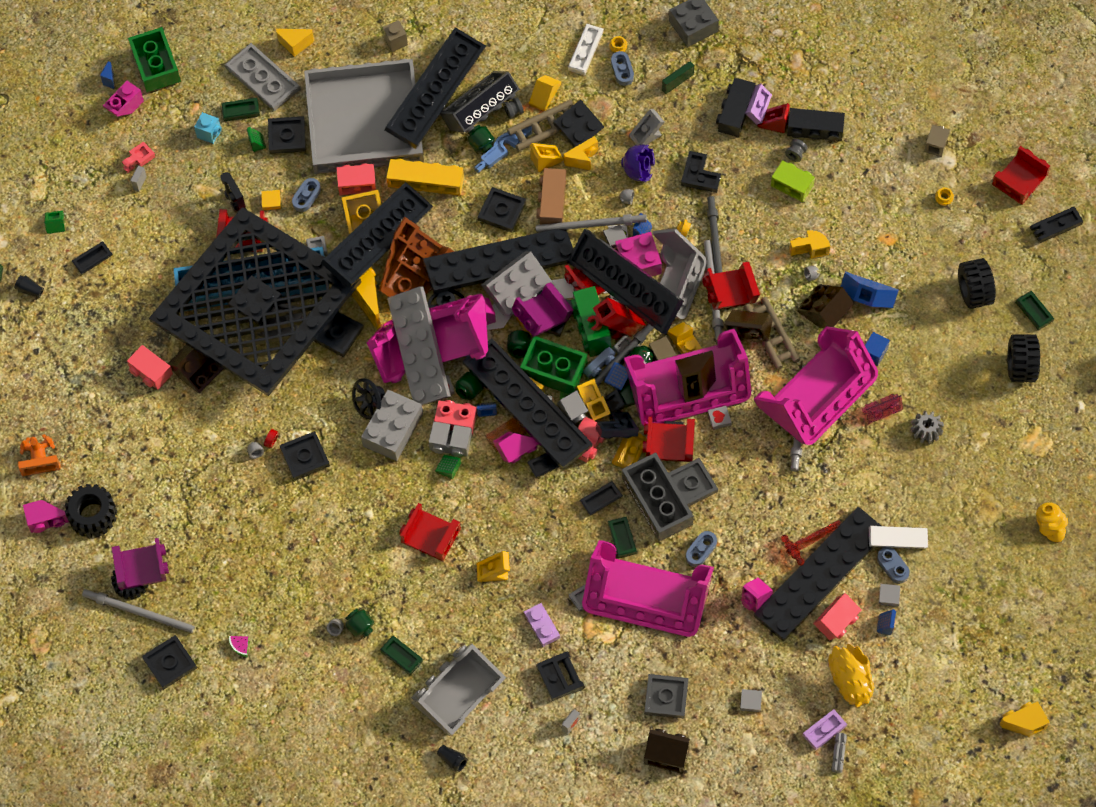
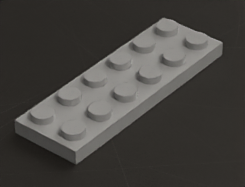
(419, 346)

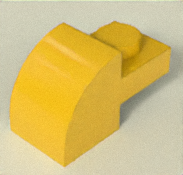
(814, 243)
(593, 400)

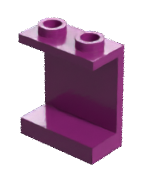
(543, 310)
(140, 565)

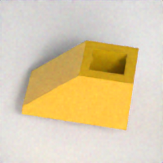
(1027, 720)

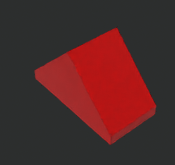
(776, 118)

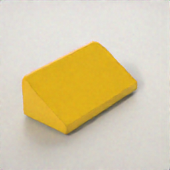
(629, 451)

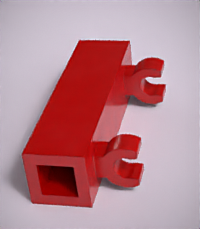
(617, 318)

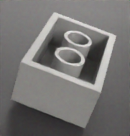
(519, 278)
(392, 425)

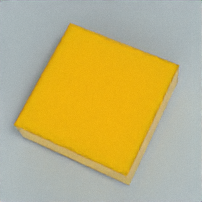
(271, 200)

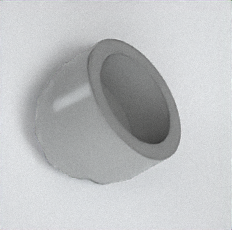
(627, 196)
(811, 273)
(255, 450)
(334, 629)

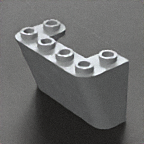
(457, 688)

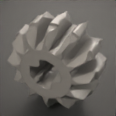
(920, 430)

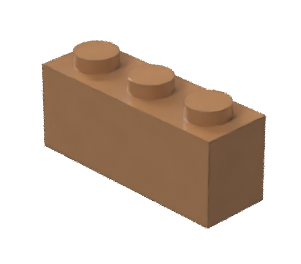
(552, 196)

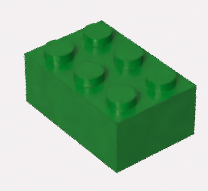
(154, 59)
(593, 341)
(554, 365)

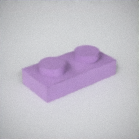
(758, 104)
(542, 624)
(824, 729)

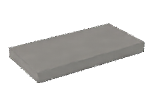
(262, 77)

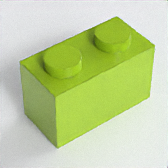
(792, 181)

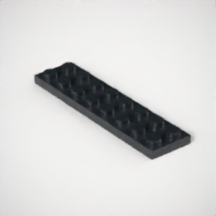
(435, 88)
(374, 235)
(481, 262)
(625, 281)
(529, 405)
(817, 576)

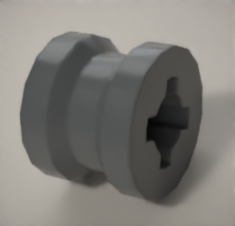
(513, 107)
(796, 150)

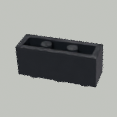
(734, 107)
(815, 124)

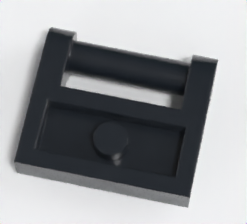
(232, 192)
(554, 679)

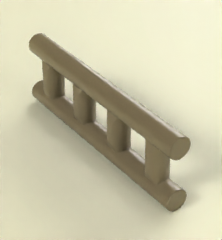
(533, 122)
(783, 337)

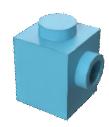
(207, 128)

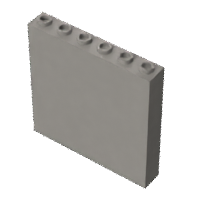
(350, 113)

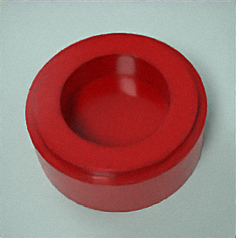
(271, 438)

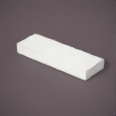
(585, 49)
(898, 537)

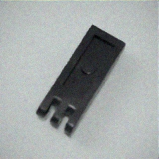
(1057, 224)

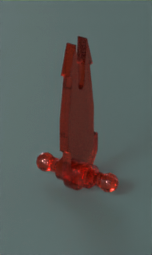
(794, 548)

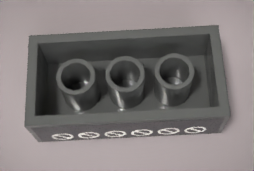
(479, 101)
(657, 497)

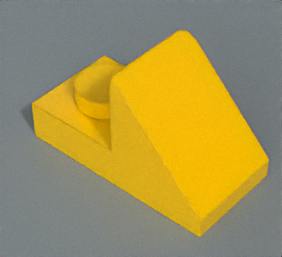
(579, 155)
(683, 338)
(493, 568)

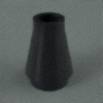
(28, 286)
(453, 758)

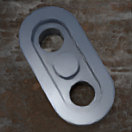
(622, 70)
(306, 196)
(595, 366)
(701, 550)
(892, 564)

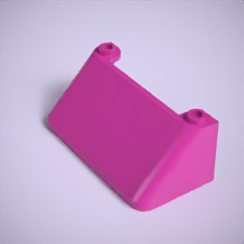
(458, 330)
(822, 387)
(657, 389)
(645, 593)

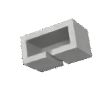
(573, 407)
(453, 442)

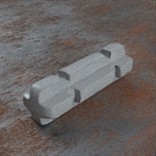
(839, 752)

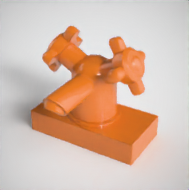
(39, 462)

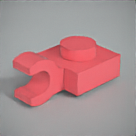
(139, 155)

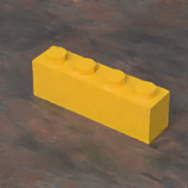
(425, 176)

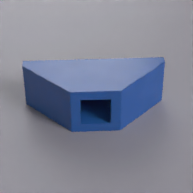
(869, 291)

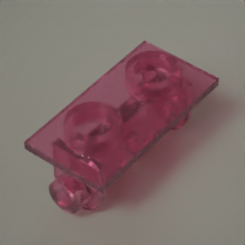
(888, 406)

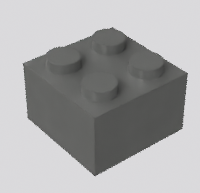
(693, 21)

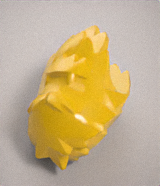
(851, 674)

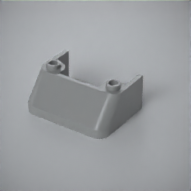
(683, 267)

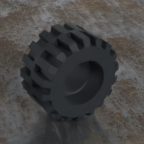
(976, 283)
(1023, 358)
(85, 497)

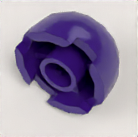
(638, 162)

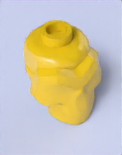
(1051, 521)

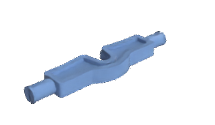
(499, 151)

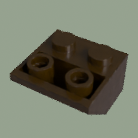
(826, 305)
(750, 325)
(194, 368)
(695, 375)
(666, 750)

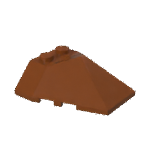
(405, 259)

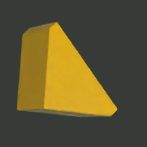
(295, 39)
(543, 92)
(544, 156)

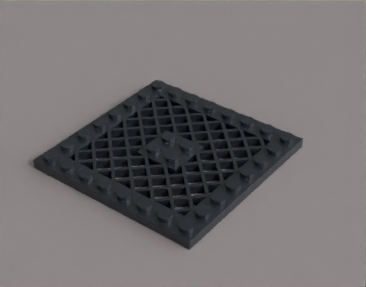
(253, 301)

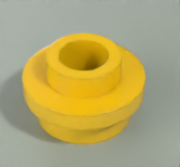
(618, 40)
(944, 192)
(683, 227)

